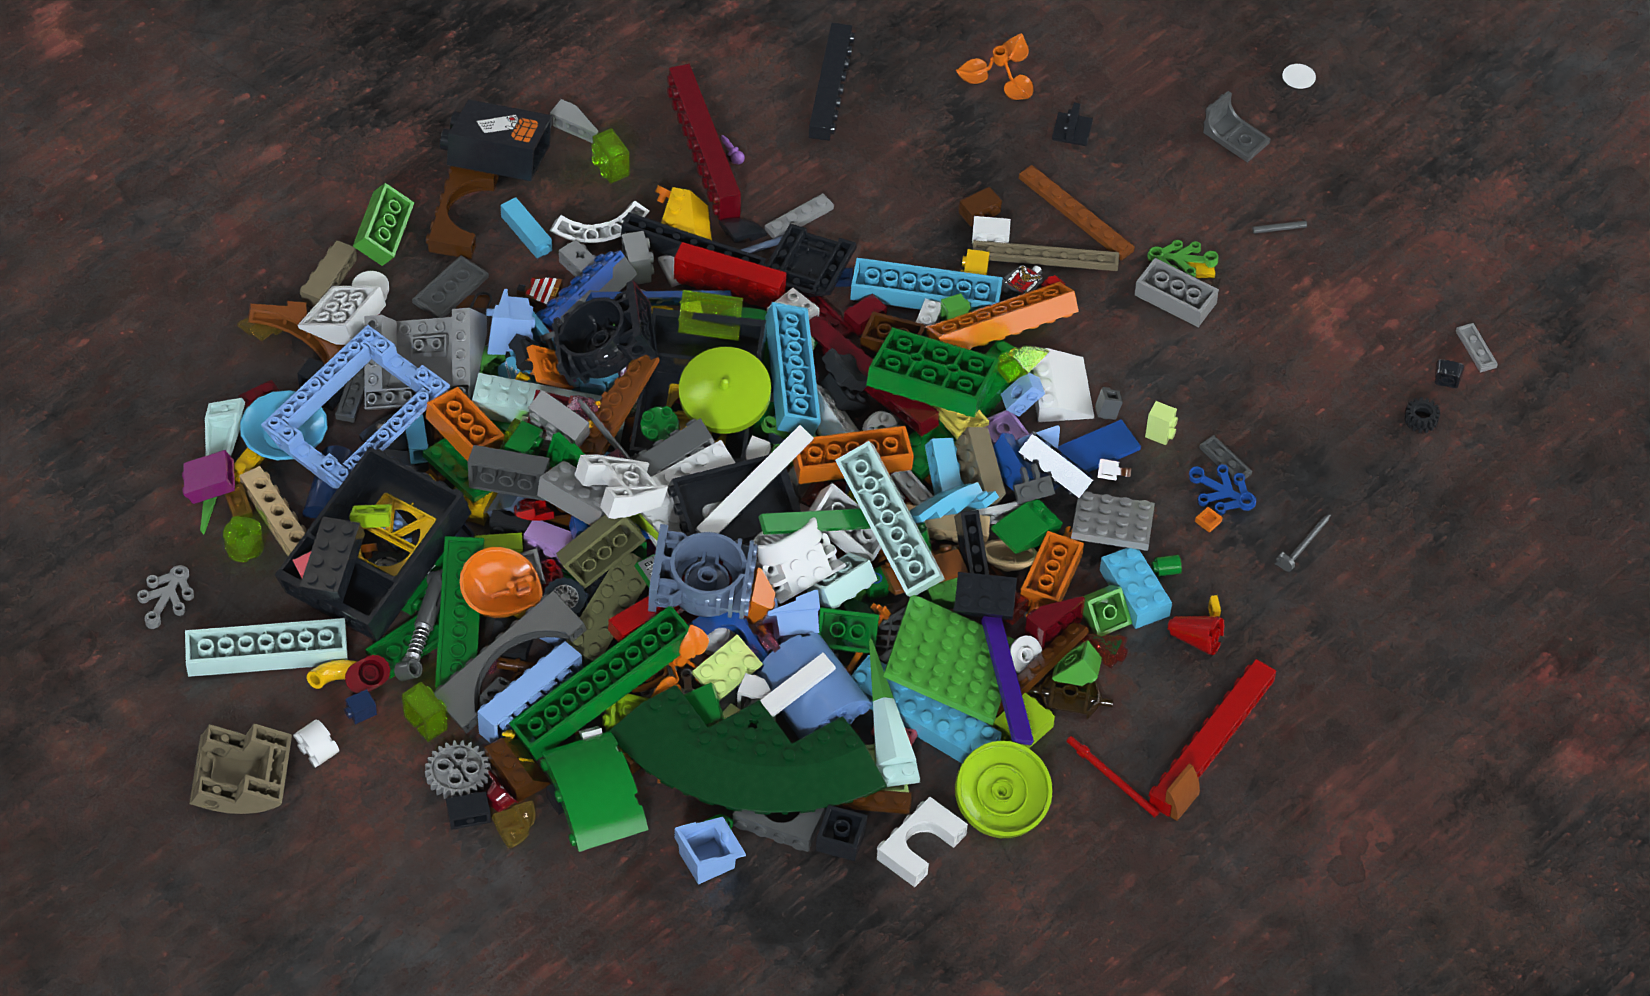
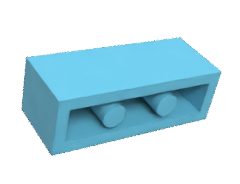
(943, 464)

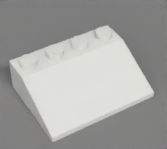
(342, 312)
(1064, 387)

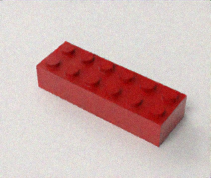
(720, 272)

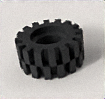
(1425, 407)

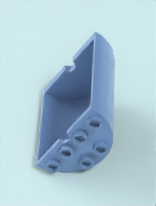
(827, 700)

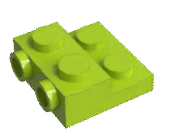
(620, 710)

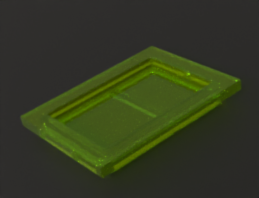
(709, 304)

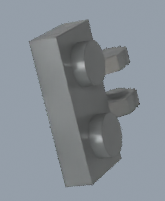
(1033, 489)

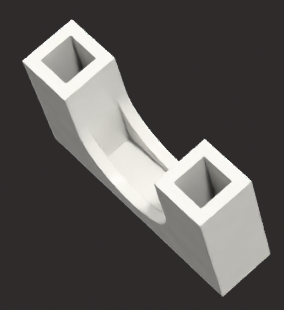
(930, 818)

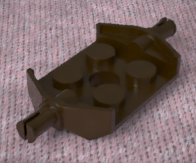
(1084, 701)

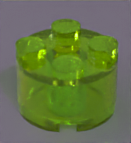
(243, 539)

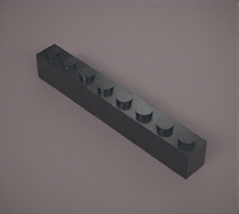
(830, 82)
(668, 239)

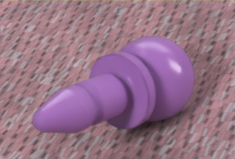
(737, 157)

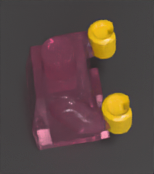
(574, 405)

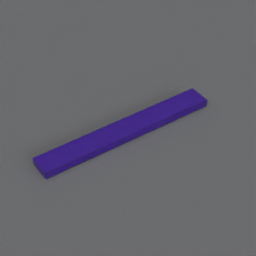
(1007, 680)

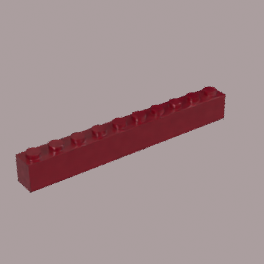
(915, 414)

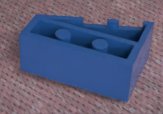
(1009, 461)

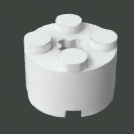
(316, 742)

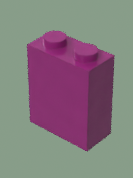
(208, 477)

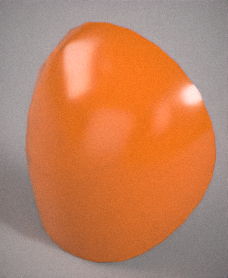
(500, 583)

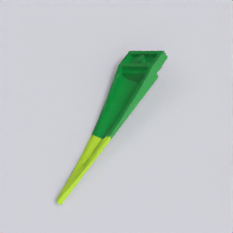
(562, 450)

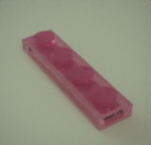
(766, 637)

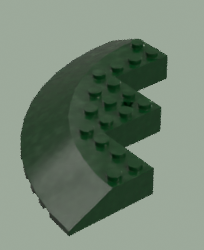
(747, 757)

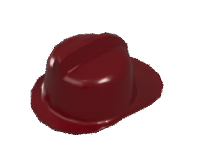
(367, 674)
(498, 795)

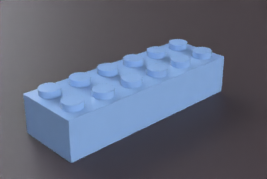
(528, 690)

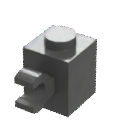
(1108, 403)

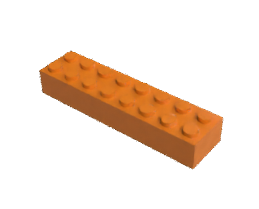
(1006, 317)

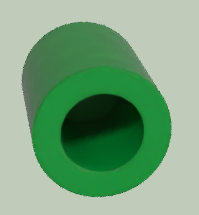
(1167, 565)

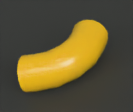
(328, 672)

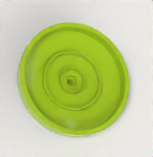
(725, 389)
(1003, 789)

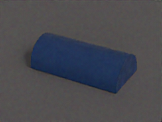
(321, 492)

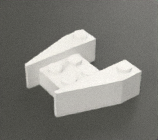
(629, 485)

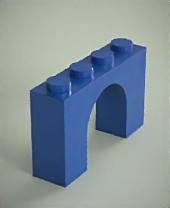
(736, 625)

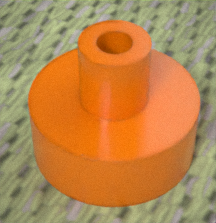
(663, 193)
(367, 550)

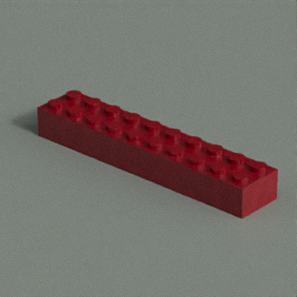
(704, 142)

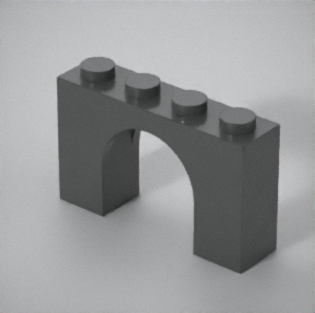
(796, 833)

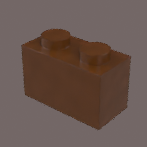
(982, 204)

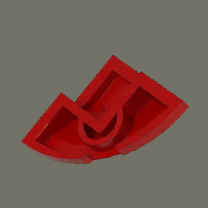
(533, 510)

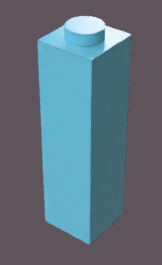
(526, 227)
(417, 440)

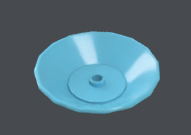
(261, 409)

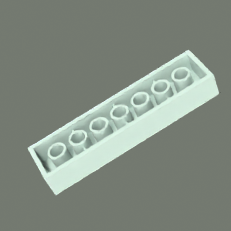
(509, 398)
(890, 519)
(265, 647)

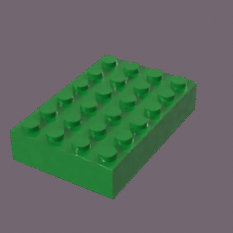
(932, 372)

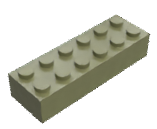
(616, 593)

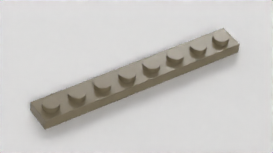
(1049, 255)

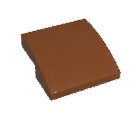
(1183, 792)

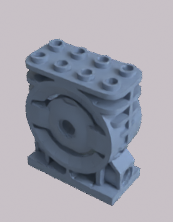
(706, 582)

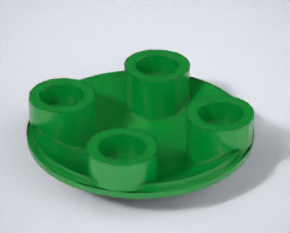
(659, 423)

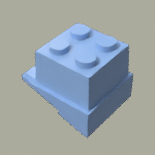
(508, 319)
(795, 618)
(708, 848)

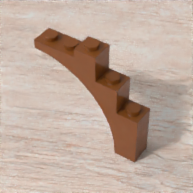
(287, 319)

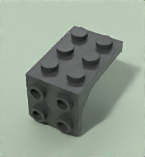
(1231, 131)

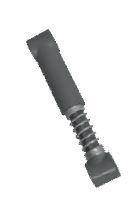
(410, 665)

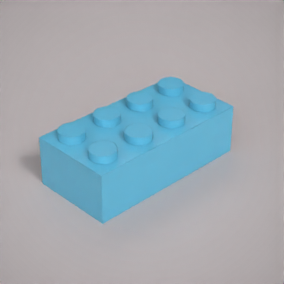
(1140, 586)

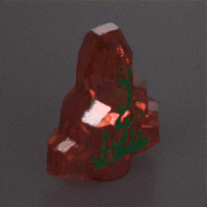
(1109, 647)

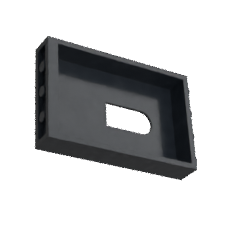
(715, 485)

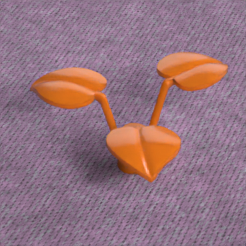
(1014, 49)
(693, 644)

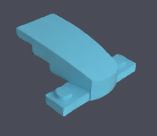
(953, 501)

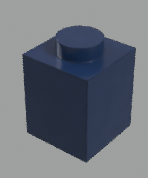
(360, 707)

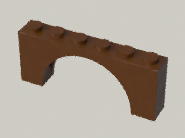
(445, 235)

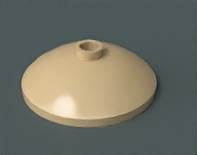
(1003, 558)

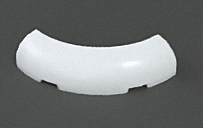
(598, 232)

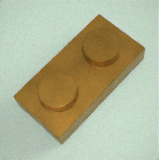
(238, 502)

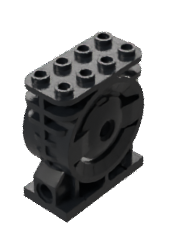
(595, 347)

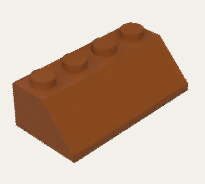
(947, 558)

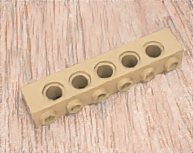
(269, 505)

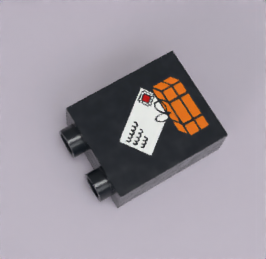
(497, 139)

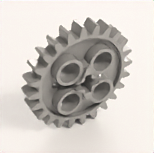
(443, 779)

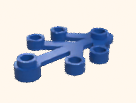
(1224, 490)

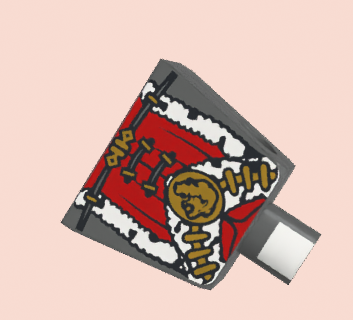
(1022, 281)

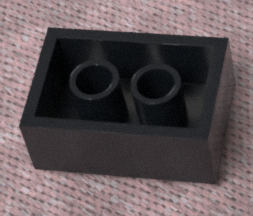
(985, 595)

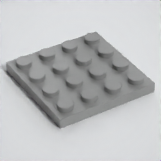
(1113, 521)

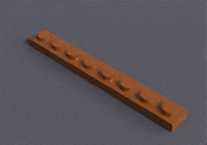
(1076, 212)

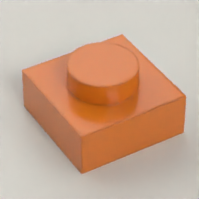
(1208, 519)

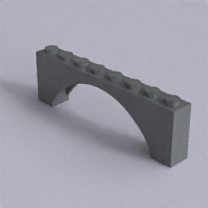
(547, 619)

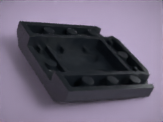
(811, 261)

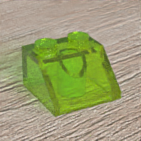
(1020, 361)

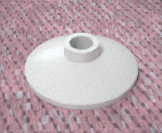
(1029, 647)

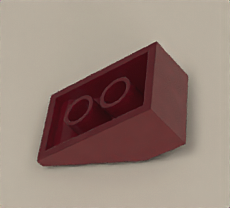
(1052, 619)

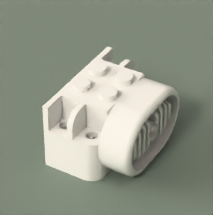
(796, 559)

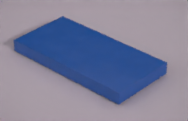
(1107, 442)

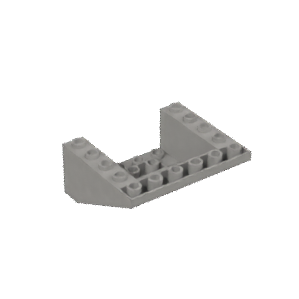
(445, 346)

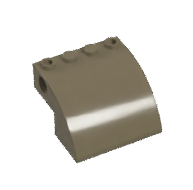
(240, 770)

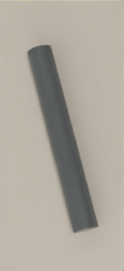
(1279, 227)

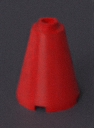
(1198, 631)

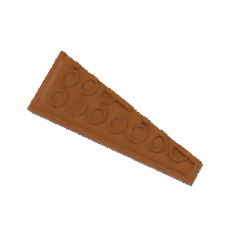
(618, 403)

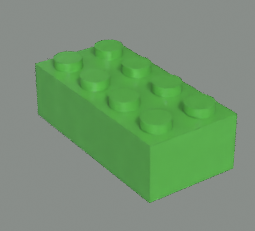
(383, 224)

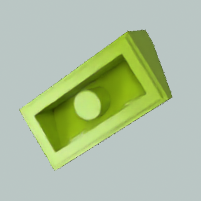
(372, 515)

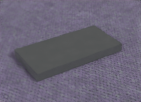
(450, 288)

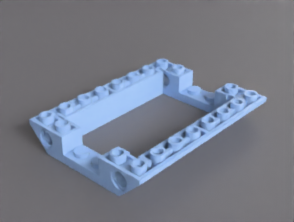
(366, 345)

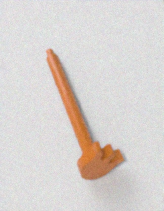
(883, 613)

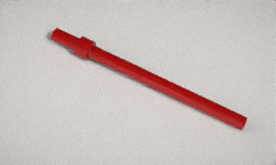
(1084, 752)

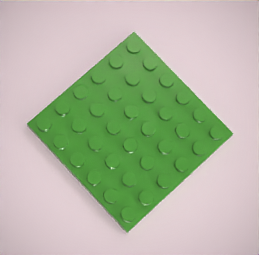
(945, 659)

